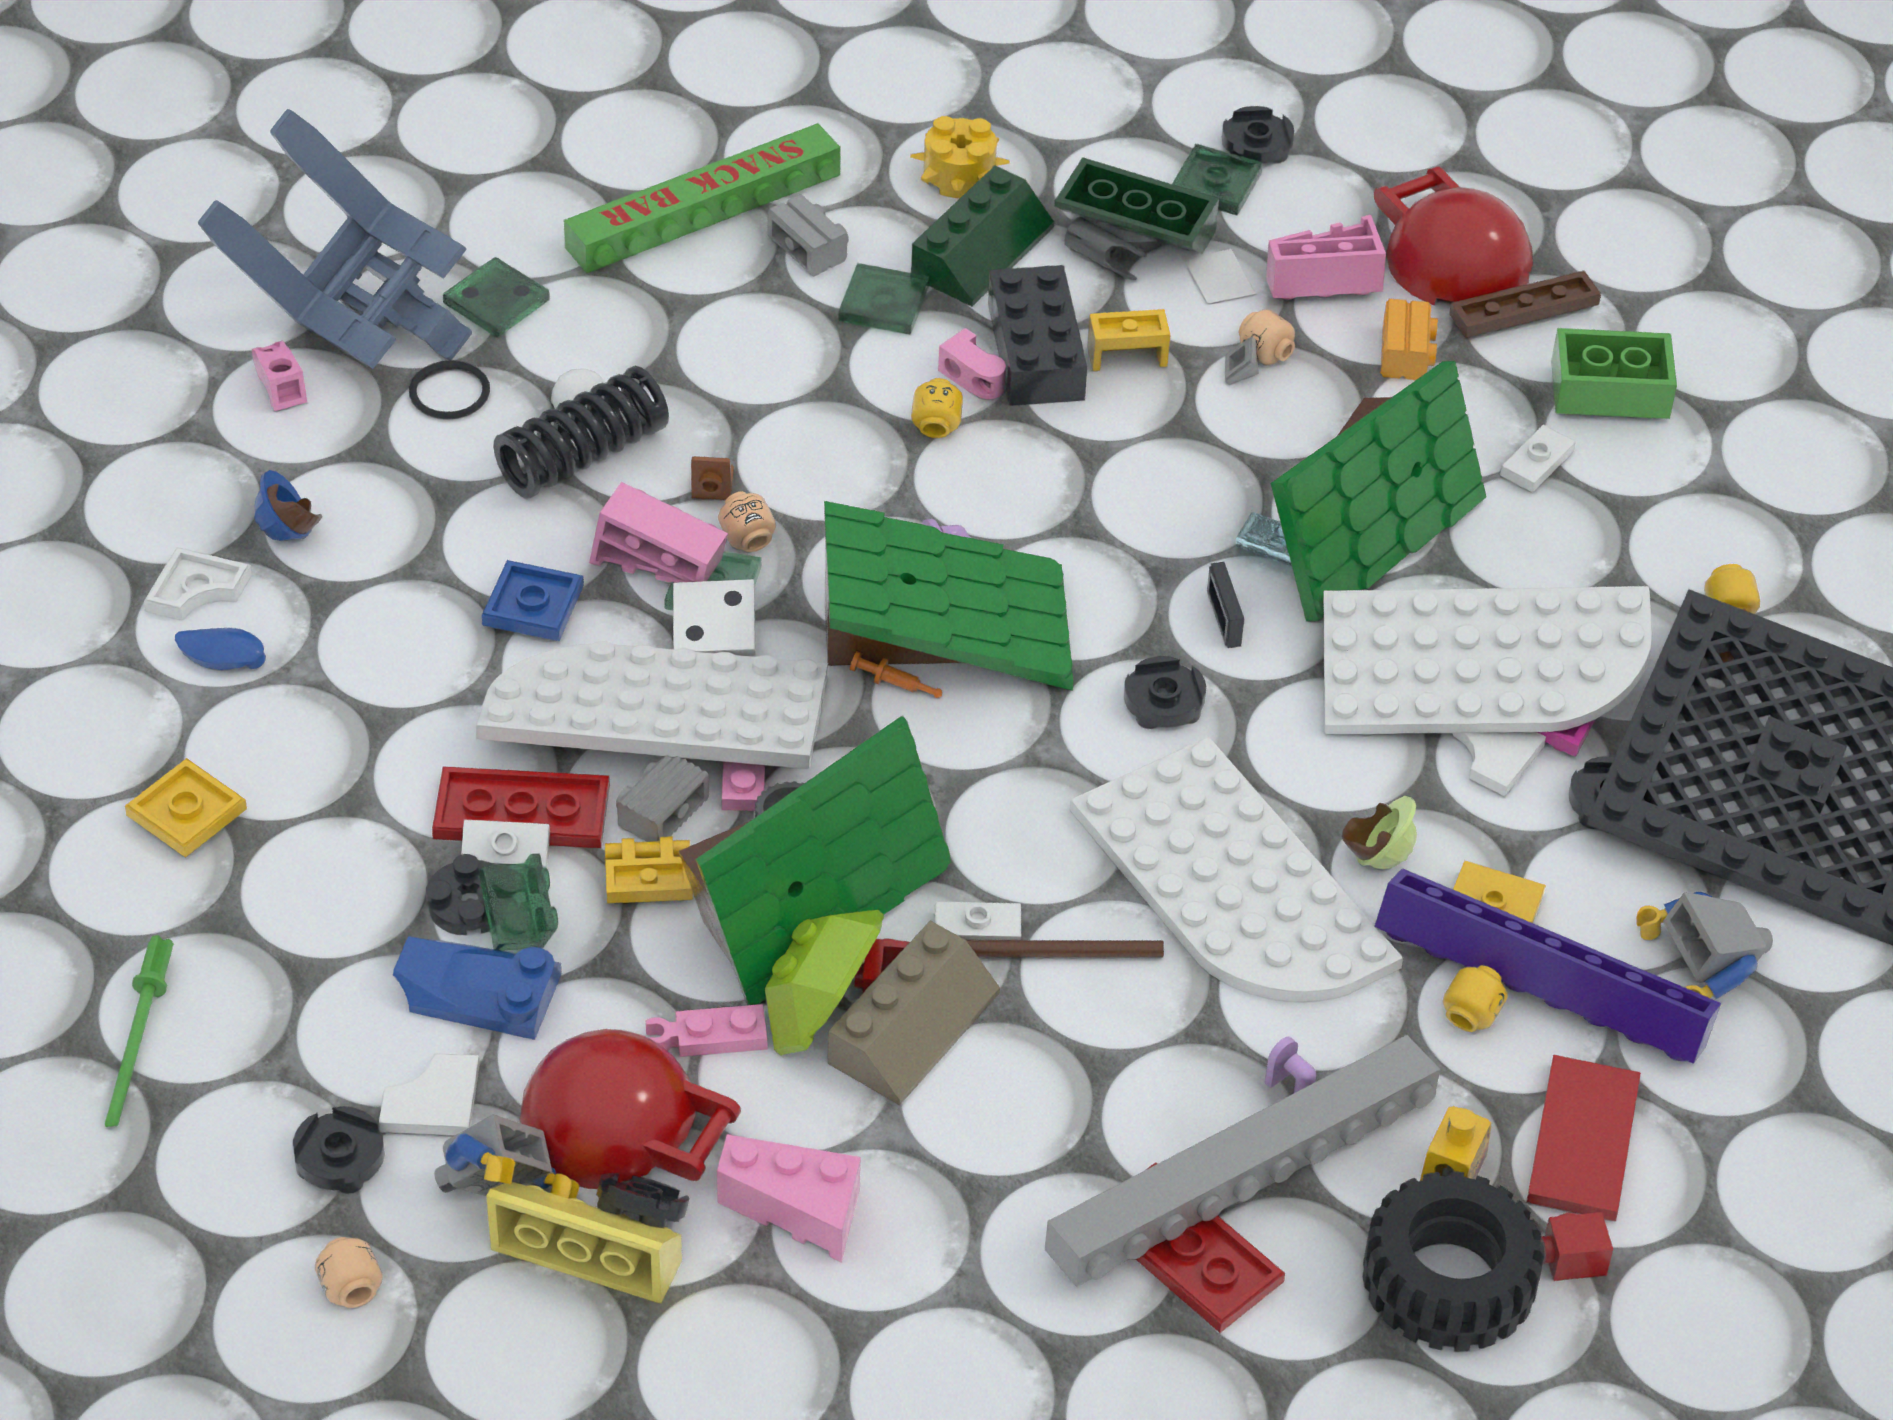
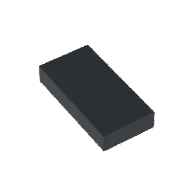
(1225, 605)

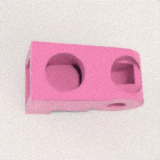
(971, 366)
(280, 375)

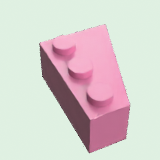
(1327, 263)
(655, 538)
(792, 1188)

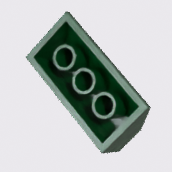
(1140, 205)
(981, 233)

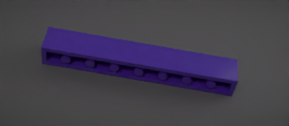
(1548, 966)

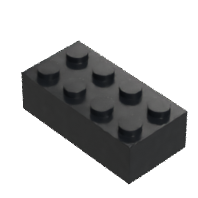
(1037, 335)

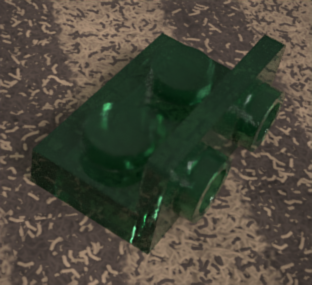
(518, 904)

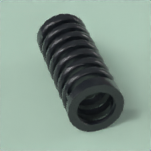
(632, 400)

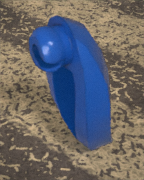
(221, 648)

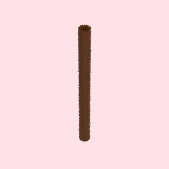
(1068, 948)

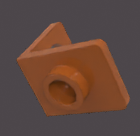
(711, 477)

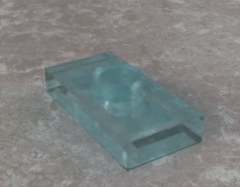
(1264, 538)

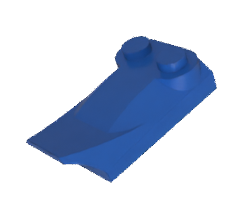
(478, 984)

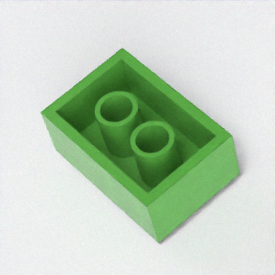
(1613, 373)

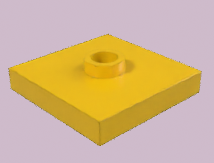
(185, 807)
(1501, 890)

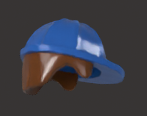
(281, 510)

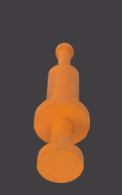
(892, 675)

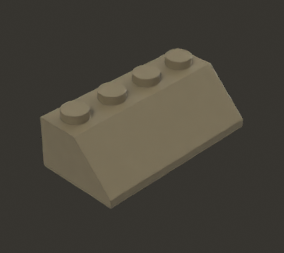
(912, 1013)

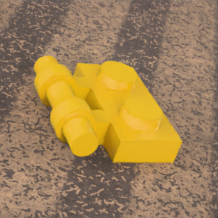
(646, 871)

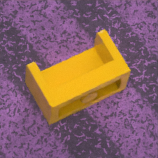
(1127, 332)

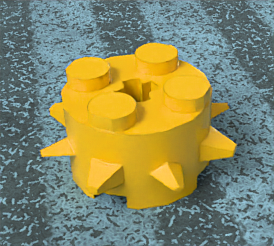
(958, 154)

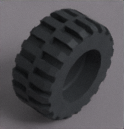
(1444, 1307)

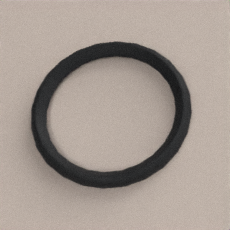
(449, 414)

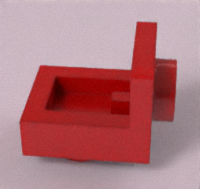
(877, 960)

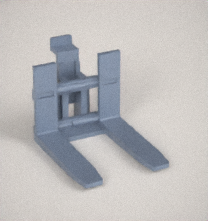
(370, 222)

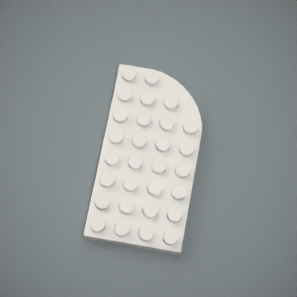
(1481, 658)
(660, 703)
(1234, 879)

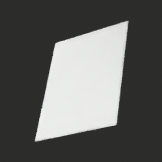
(1219, 276)

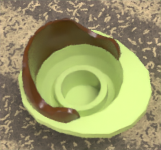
(1385, 836)

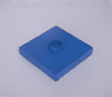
(532, 600)

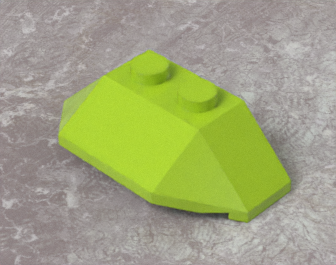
(816, 975)

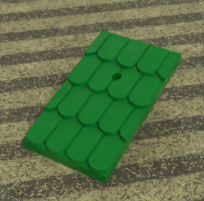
(1379, 488)
(940, 599)
(831, 847)

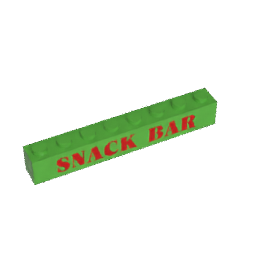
(701, 197)

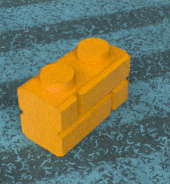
(1407, 339)

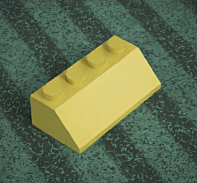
(583, 1240)

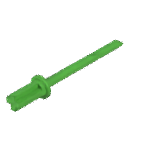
(148, 984)

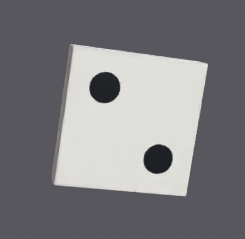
(715, 616)

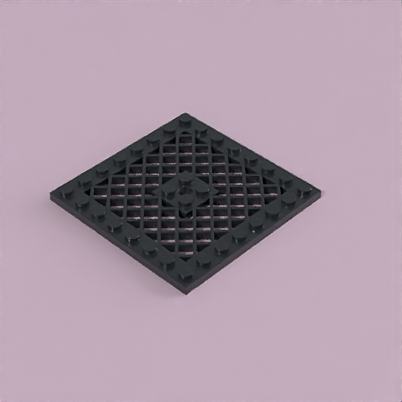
(1714, 627)

